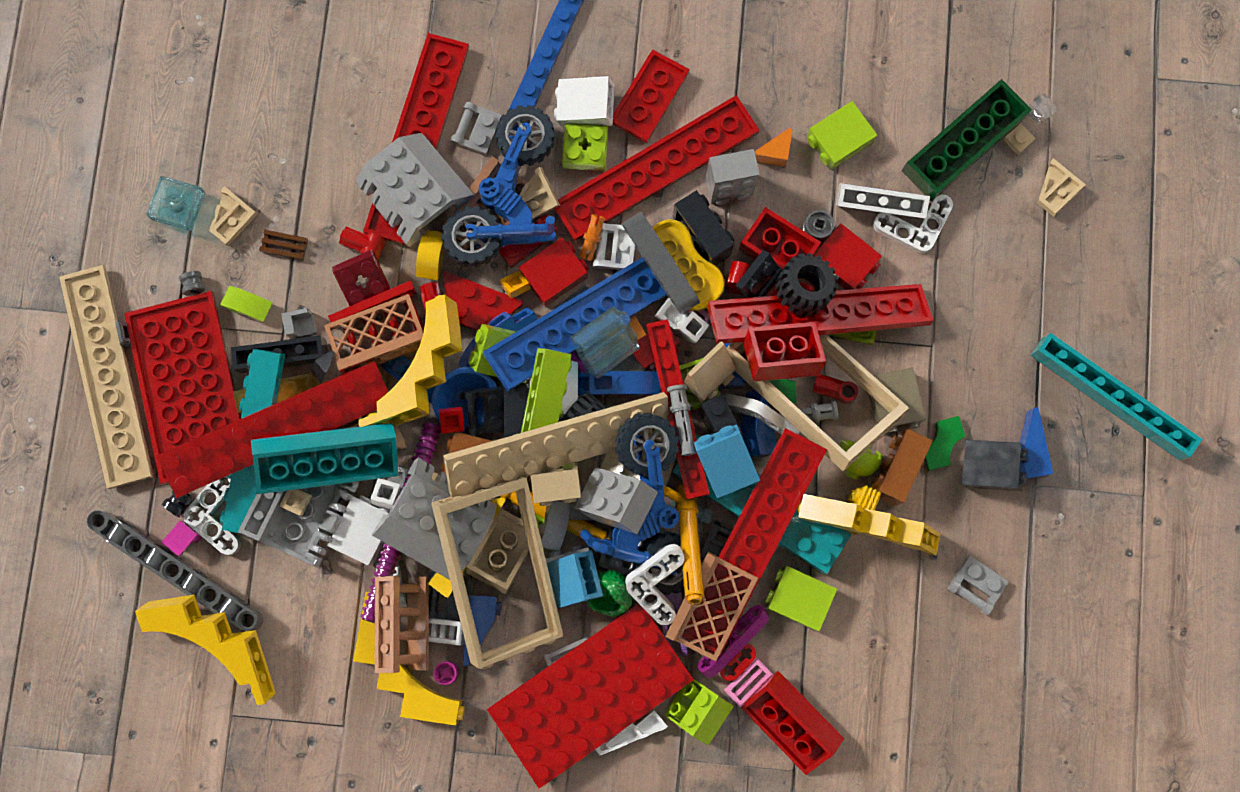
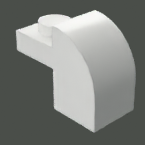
(686, 326)
(388, 489)

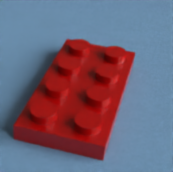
(649, 96)

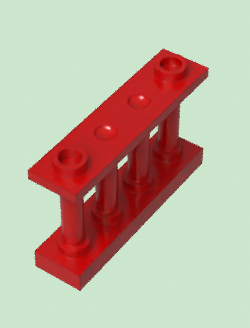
(386, 296)

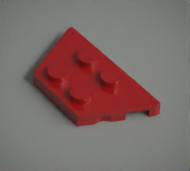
(477, 302)

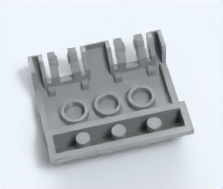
(411, 185)
(412, 524)
(295, 533)

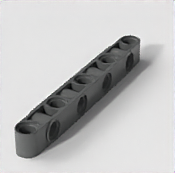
(161, 561)

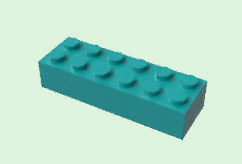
(324, 458)

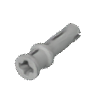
(680, 408)
(815, 411)

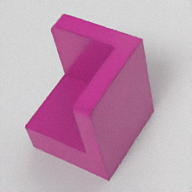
(181, 537)

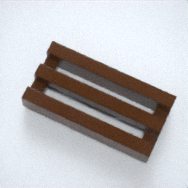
(265, 241)

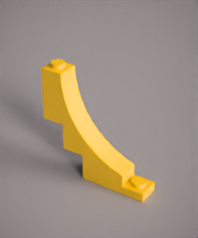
(409, 396)
(870, 522)
(236, 651)
(418, 699)

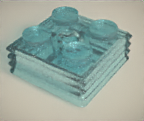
(169, 192)

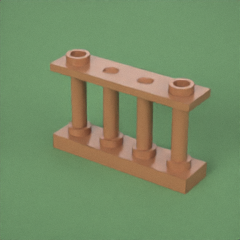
(388, 624)

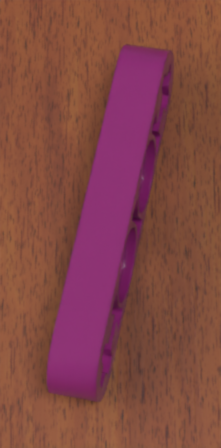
(751, 622)

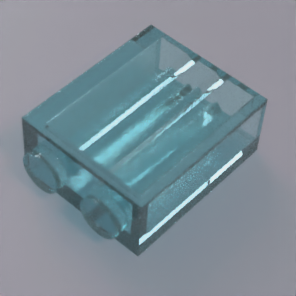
(605, 342)

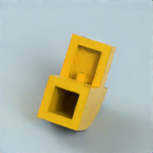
(430, 256)

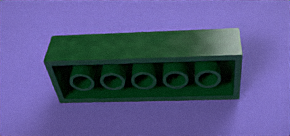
(966, 140)

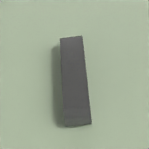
(660, 263)

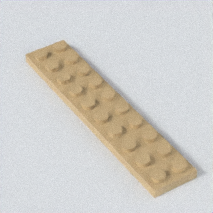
(106, 377)
(545, 447)

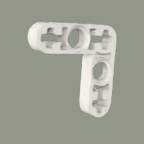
(922, 232)
(759, 410)
(206, 519)
(648, 581)

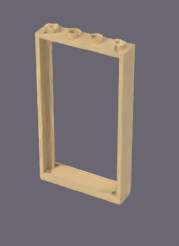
(807, 427)
(525, 644)

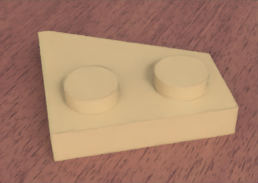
(1058, 188)
(539, 194)
(230, 217)

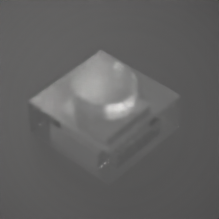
(1042, 109)

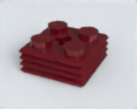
(367, 266)

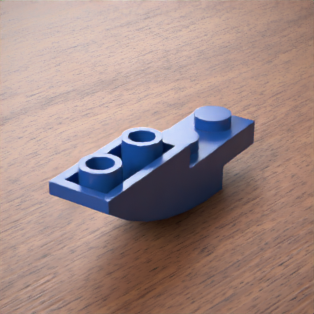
(503, 321)
(620, 383)

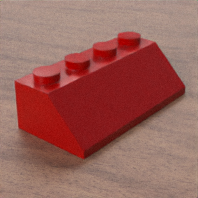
(792, 723)

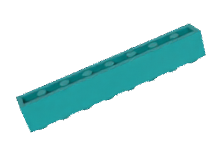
(261, 392)
(1116, 397)

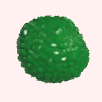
(615, 595)

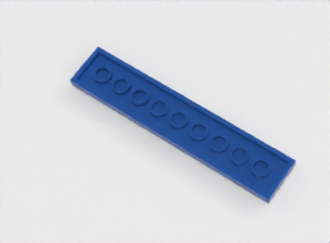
(626, 290)

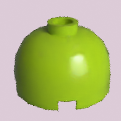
(865, 465)

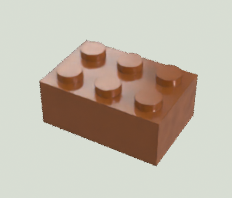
(901, 466)

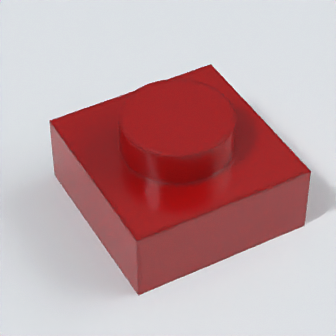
(451, 420)

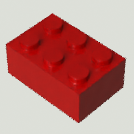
(778, 238)
(784, 351)

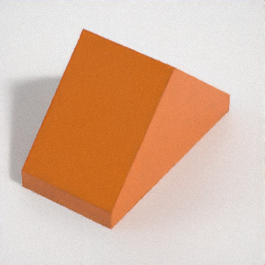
(776, 150)

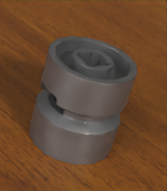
(819, 225)

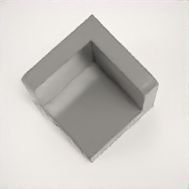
(298, 323)

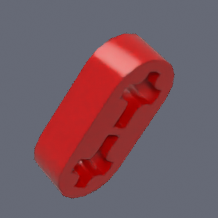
(741, 666)

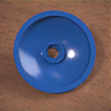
(457, 381)

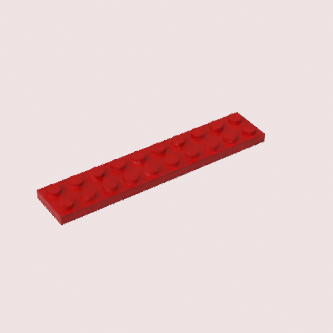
(425, 107)
(656, 166)
(847, 312)
(313, 410)
(759, 528)

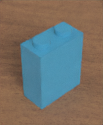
(726, 460)
(574, 579)

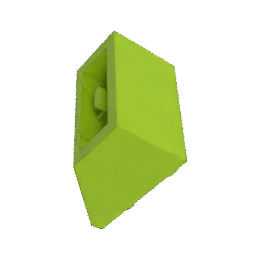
(698, 711)

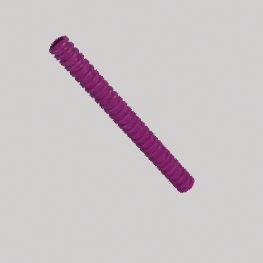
(390, 555)

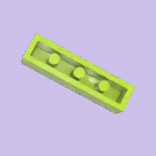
(546, 389)

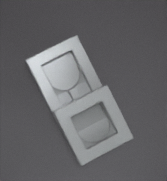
(555, 525)

